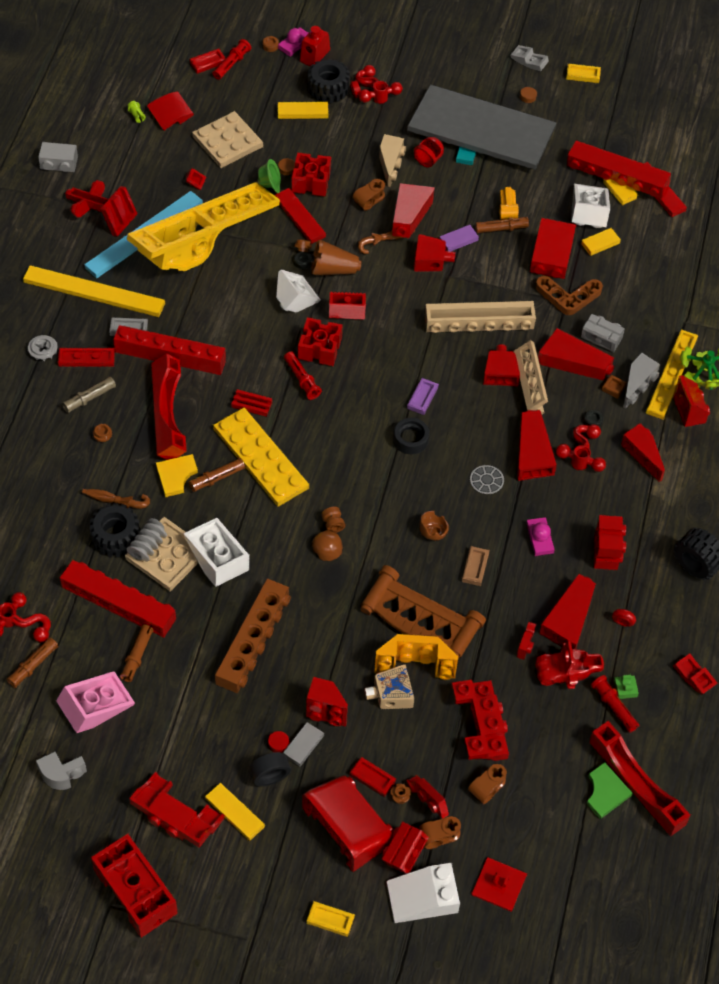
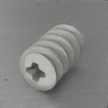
(147, 540)

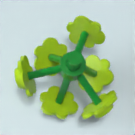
(703, 361)

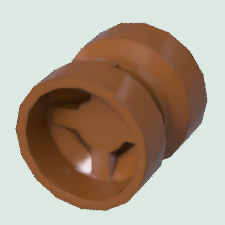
(333, 519)

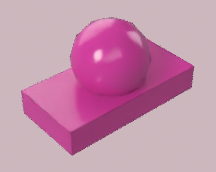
(293, 41)
(540, 536)

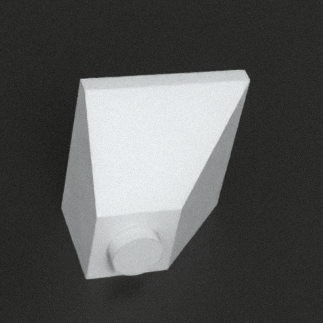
(294, 292)

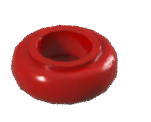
(624, 617)

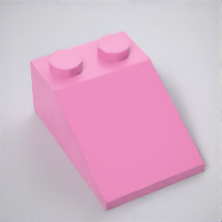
(94, 701)

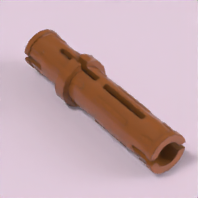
(506, 224)
(210, 478)
(133, 661)
(26, 669)

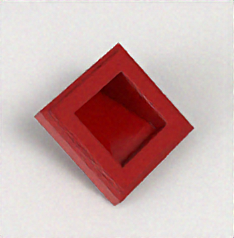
(195, 178)

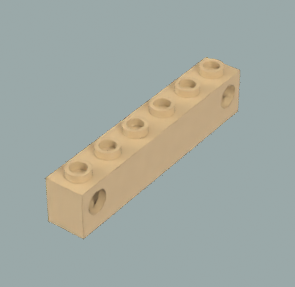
(480, 316)

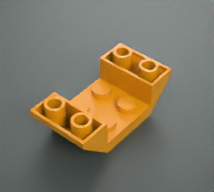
(417, 649)

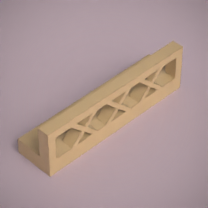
(531, 384)

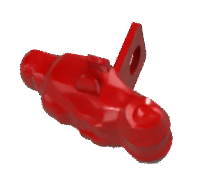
(567, 666)

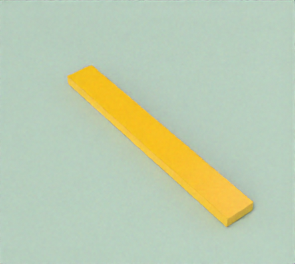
(94, 291)

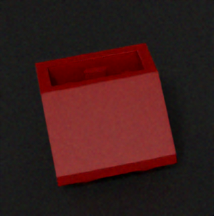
(326, 703)

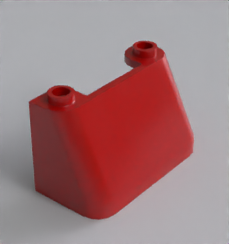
(348, 820)

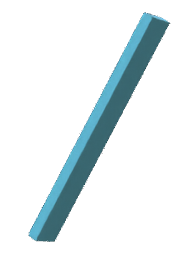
(123, 248)

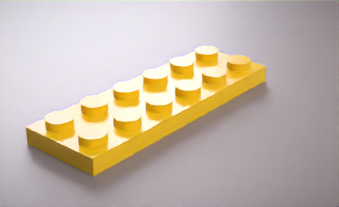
(261, 457)

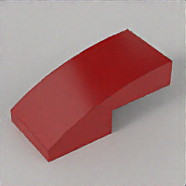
(694, 675)

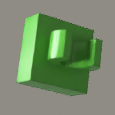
(626, 686)

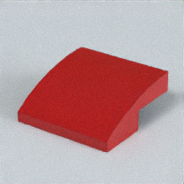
(170, 109)

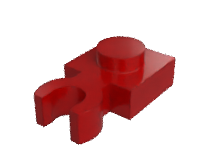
(526, 645)

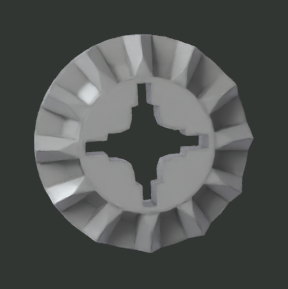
(40, 342)

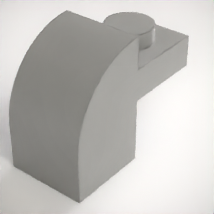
(58, 775)

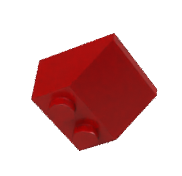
(690, 402)

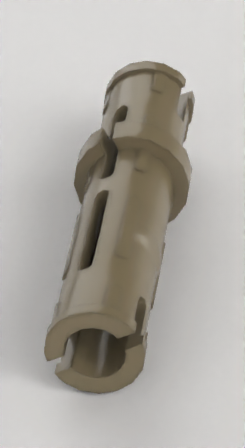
(82, 398)

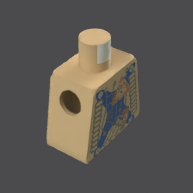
(392, 689)

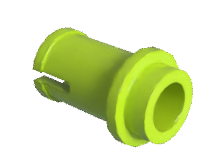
(134, 108)

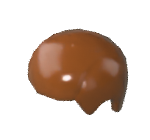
(432, 526)
(327, 545)

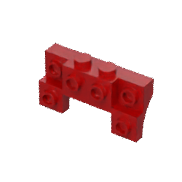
(487, 717)
(172, 814)

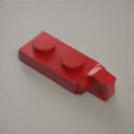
(429, 795)

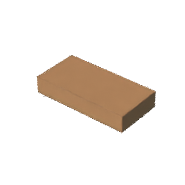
(475, 566)

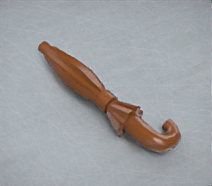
(375, 238)
(106, 496)

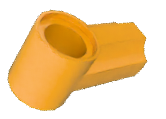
(508, 204)

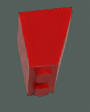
(553, 248)

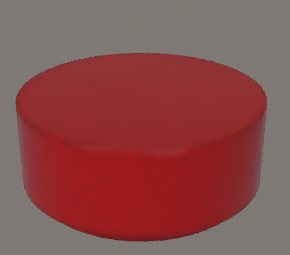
(355, 88)
(278, 741)

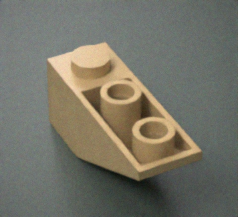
(390, 156)

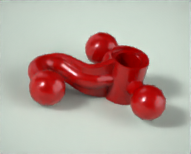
(380, 88)
(581, 454)
(17, 601)

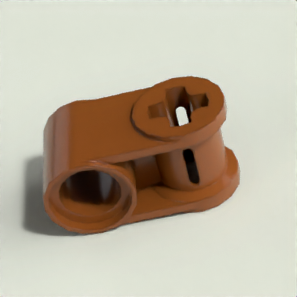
(370, 194)
(486, 785)
(440, 832)

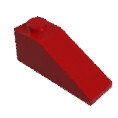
(642, 447)

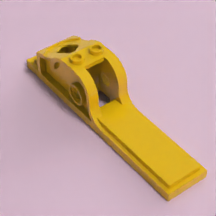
(180, 250)

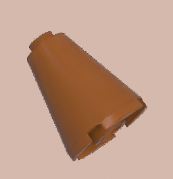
(333, 260)

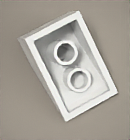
(590, 206)
(217, 552)
(424, 893)

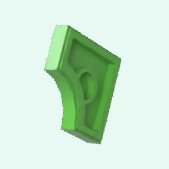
(607, 791)

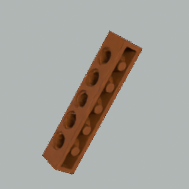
(270, 593)

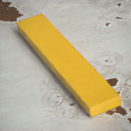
(667, 384)

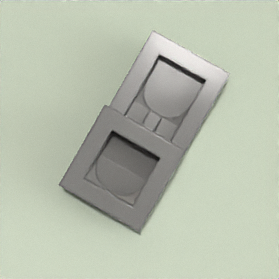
(526, 57)

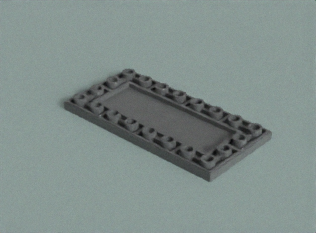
(482, 126)

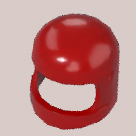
(429, 151)

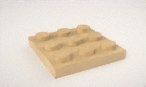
(227, 139)
(171, 560)

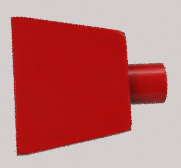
(314, 46)
(431, 254)
(501, 368)

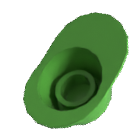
(269, 175)

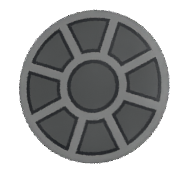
(487, 479)

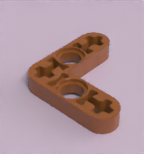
(567, 299)

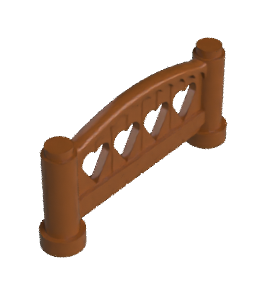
(387, 588)

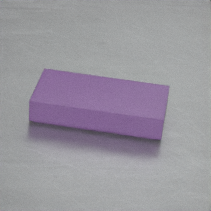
(459, 238)
(422, 396)

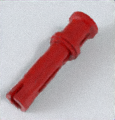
(236, 54)
(305, 380)
(610, 697)

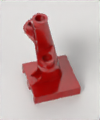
(116, 210)

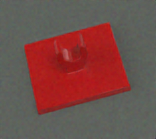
(499, 884)

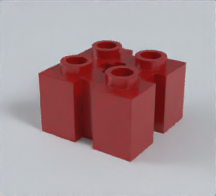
(311, 174)
(320, 341)
(609, 542)

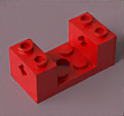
(148, 901)

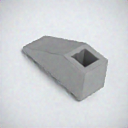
(641, 373)

